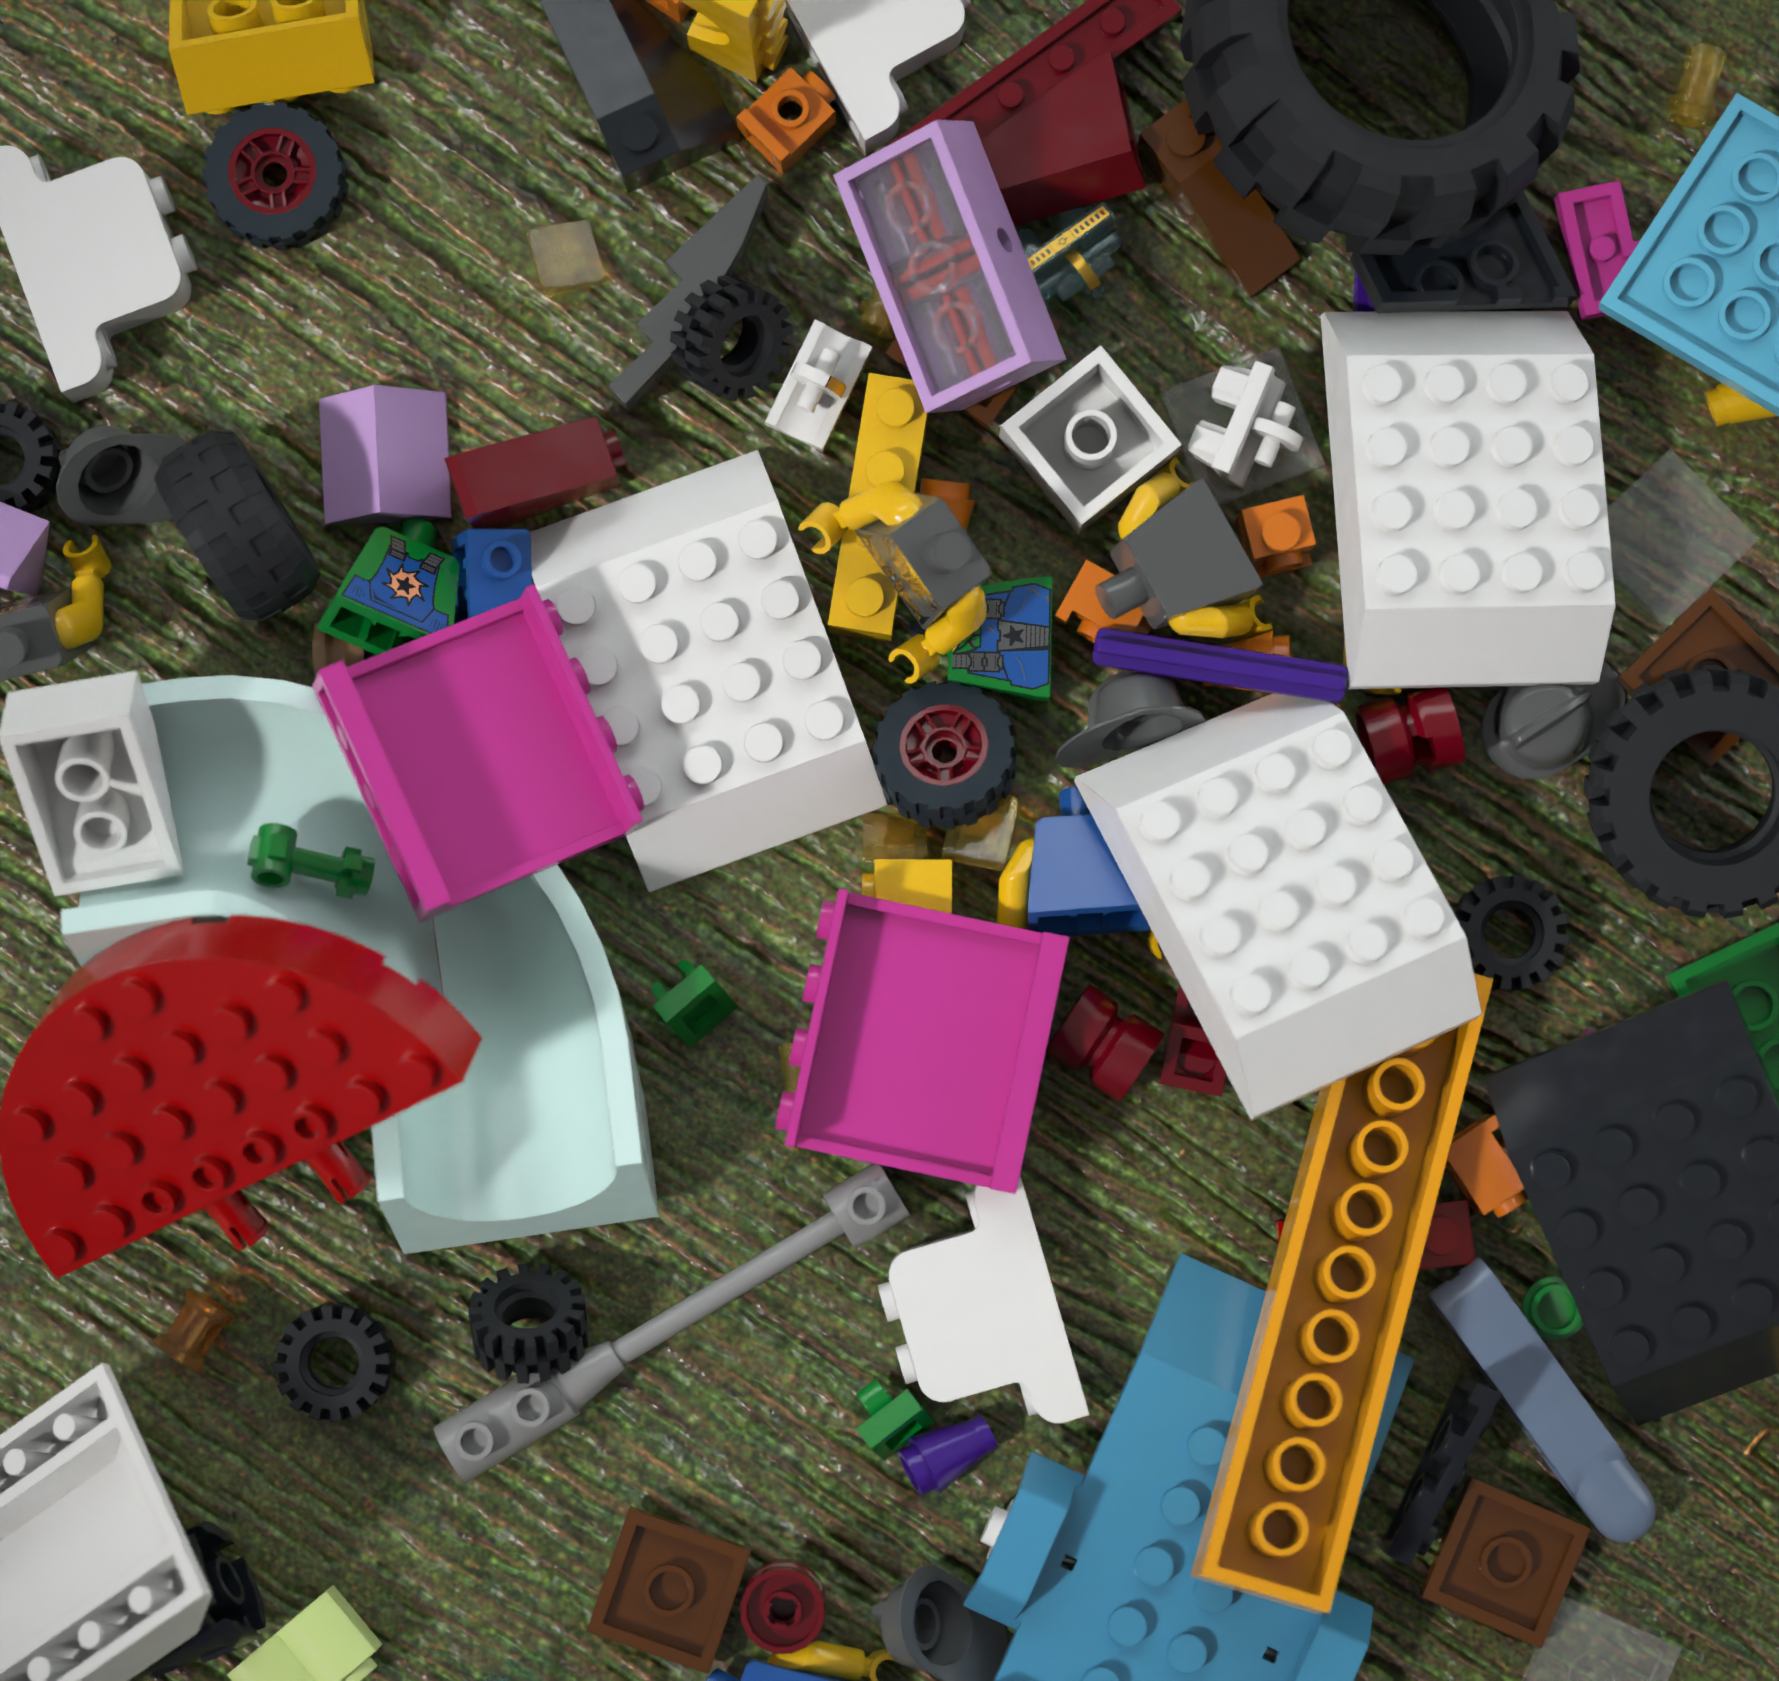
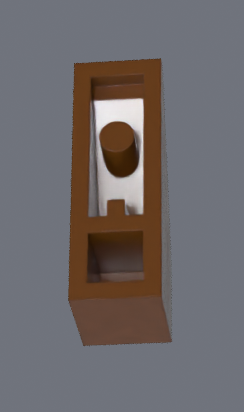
(1234, 228)

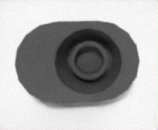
(111, 476)
(1127, 715)
(1548, 726)
(934, 1633)

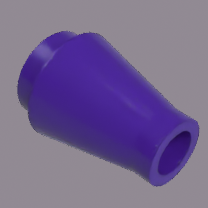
(944, 1454)

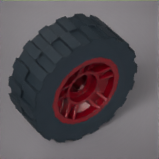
(252, 148)
(914, 738)

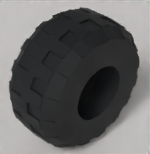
(237, 525)

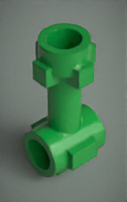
(276, 857)

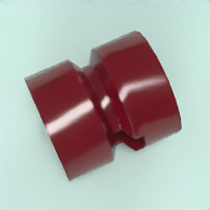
(1411, 734)
(1104, 1042)
(783, 1606)

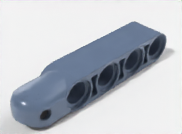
(1545, 1402)

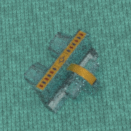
(1076, 254)

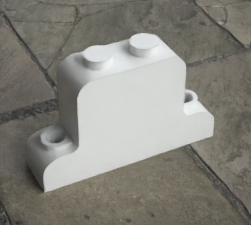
(869, 47)
(91, 259)
(984, 1312)

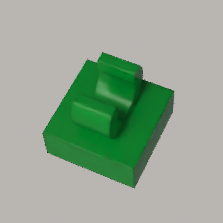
(693, 1004)
(891, 1419)

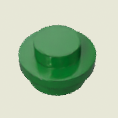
(1551, 1309)

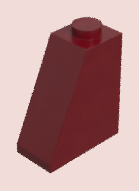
(1068, 146)
(535, 473)

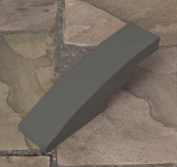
(709, 253)

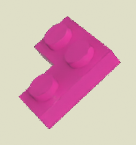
(1595, 240)

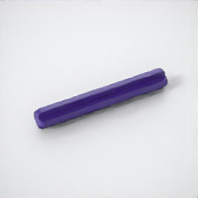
(1220, 665)

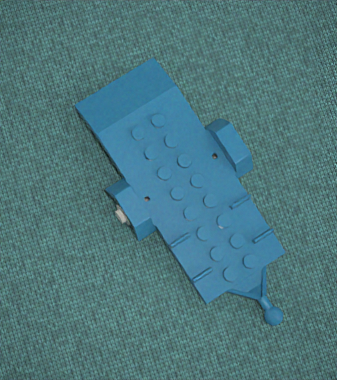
(1139, 1522)

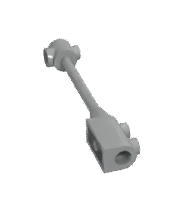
(524, 1413)

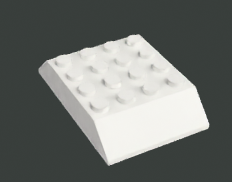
(1468, 498)
(708, 668)
(1285, 896)
(89, 1544)

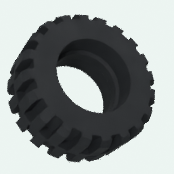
(1622, 780)

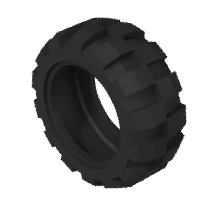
(1369, 185)

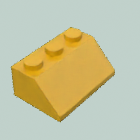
(267, 50)

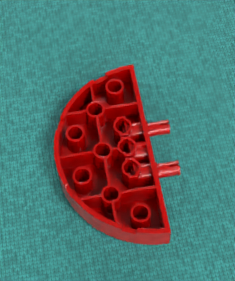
(205, 1067)

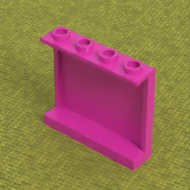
(479, 754)
(923, 1040)

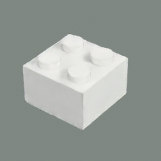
(1089, 439)

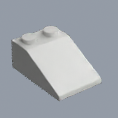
(92, 782)

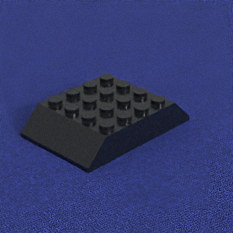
(1658, 1194)

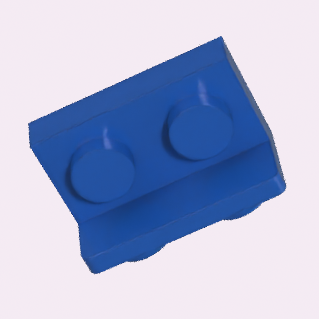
(492, 569)

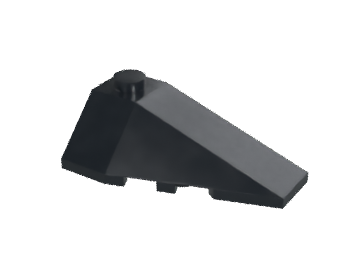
(640, 88)

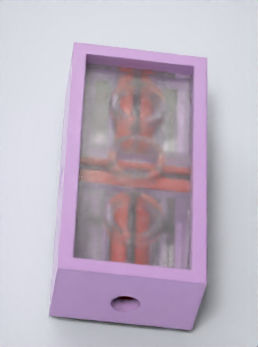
(949, 266)

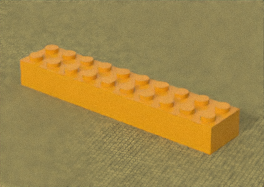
(1333, 1323)

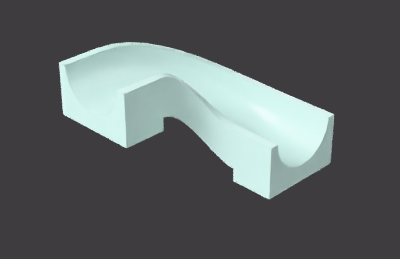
(553, 1102)

